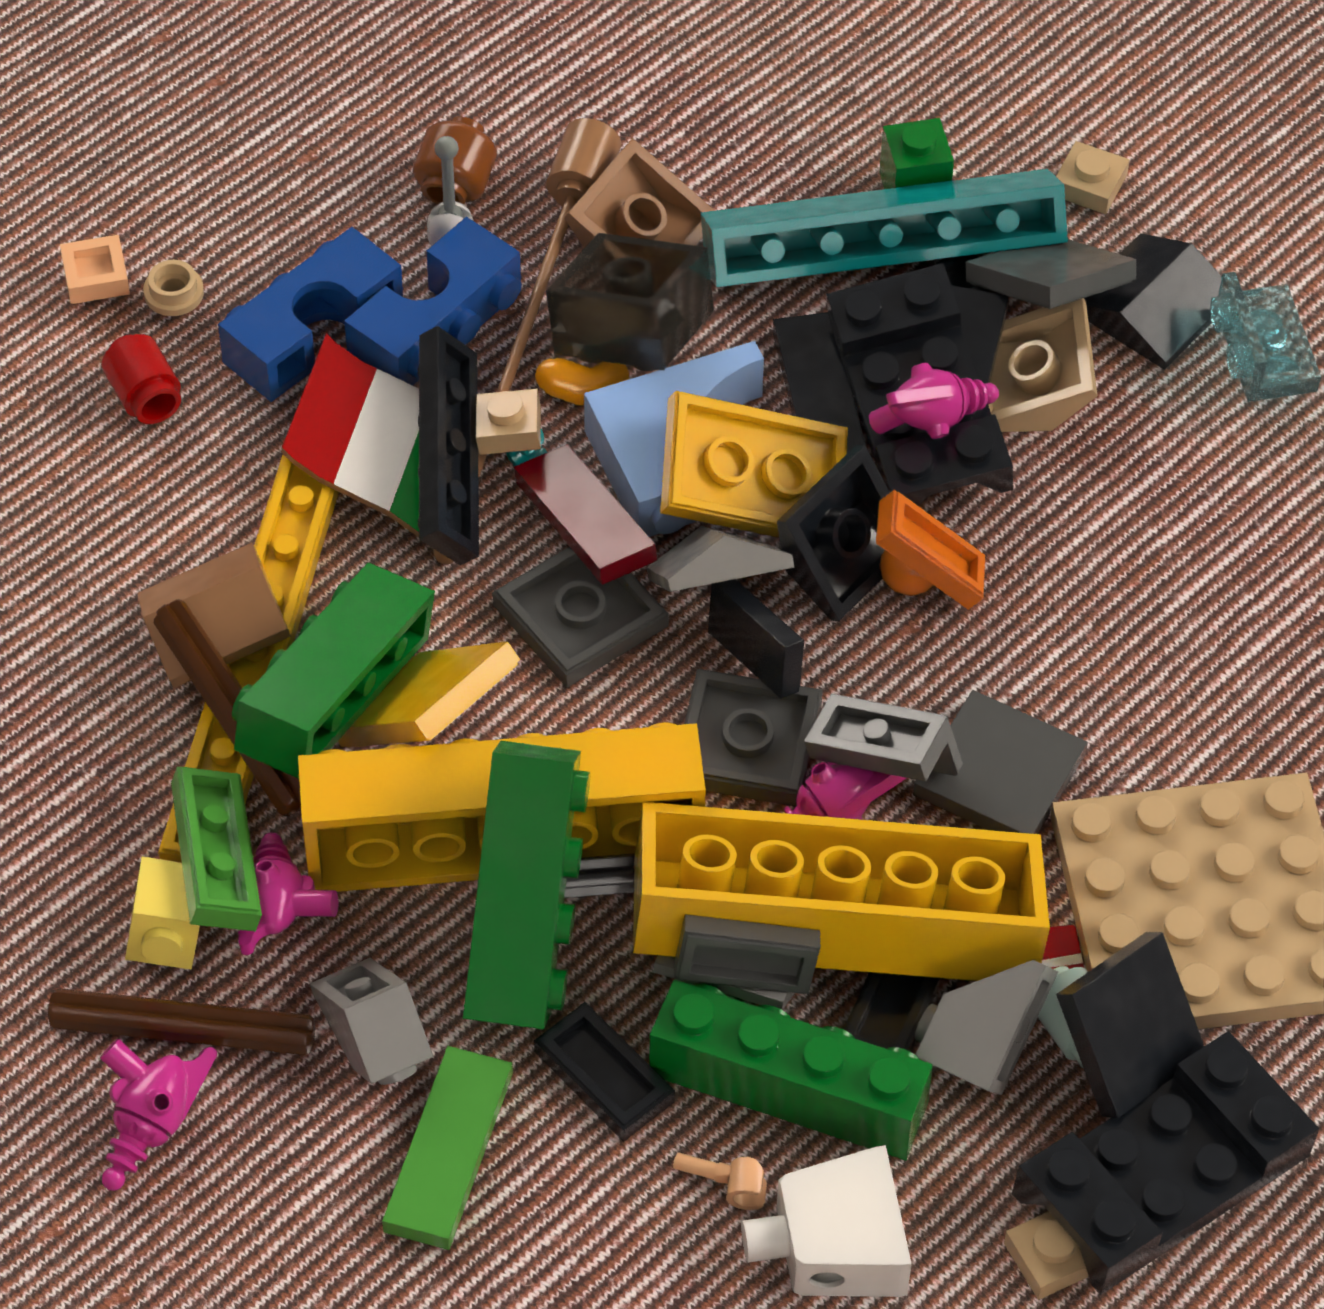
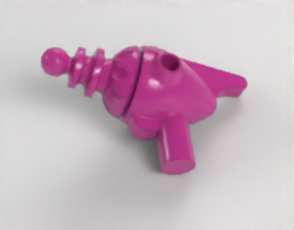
(932, 401)
(841, 791)
(283, 893)
(148, 1103)

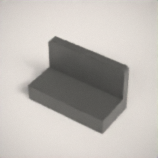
(883, 738)

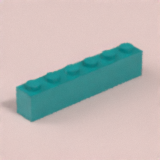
(884, 227)

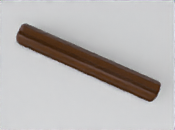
(219, 691)
(181, 1021)

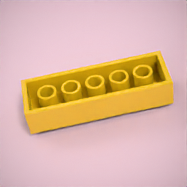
(422, 809)
(874, 889)

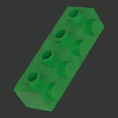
(333, 669)
(523, 885)
(790, 1068)

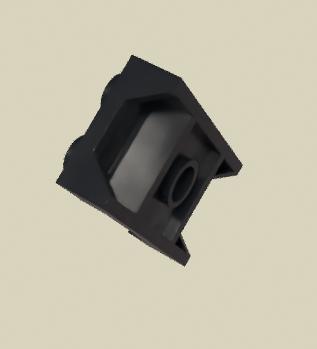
(880, 337)
(1169, 1161)

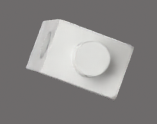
(837, 1229)

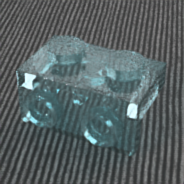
(1264, 340)

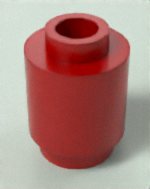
(142, 378)

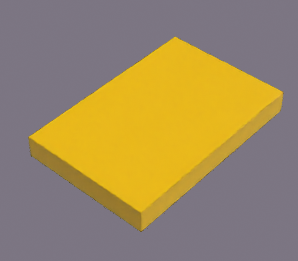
(741, 462)
(430, 694)

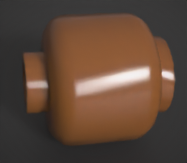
(471, 164)

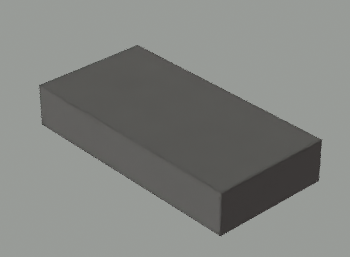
(746, 954)

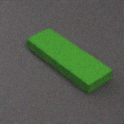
(215, 849)
(447, 1148)

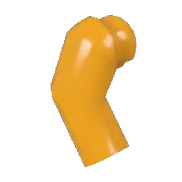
(571, 380)

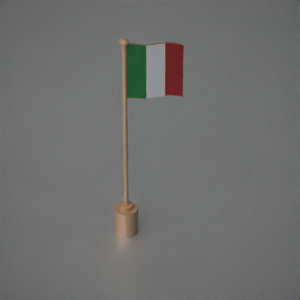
(361, 424)

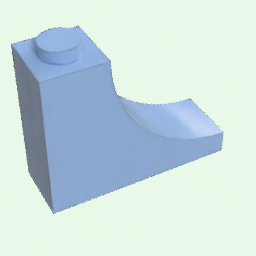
(629, 424)

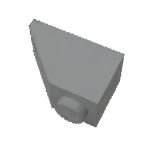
(373, 1021)
(985, 1025)

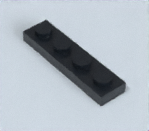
(448, 446)

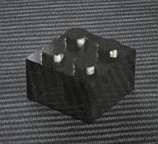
(630, 301)

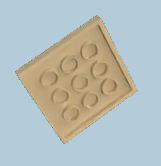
(1224, 877)

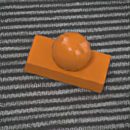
(926, 553)

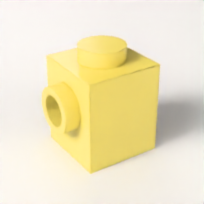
(160, 917)

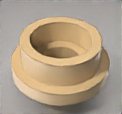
(173, 288)

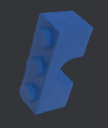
(472, 281)
(269, 335)

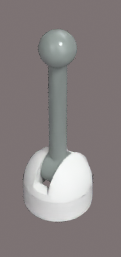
(449, 212)

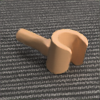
(744, 1178)

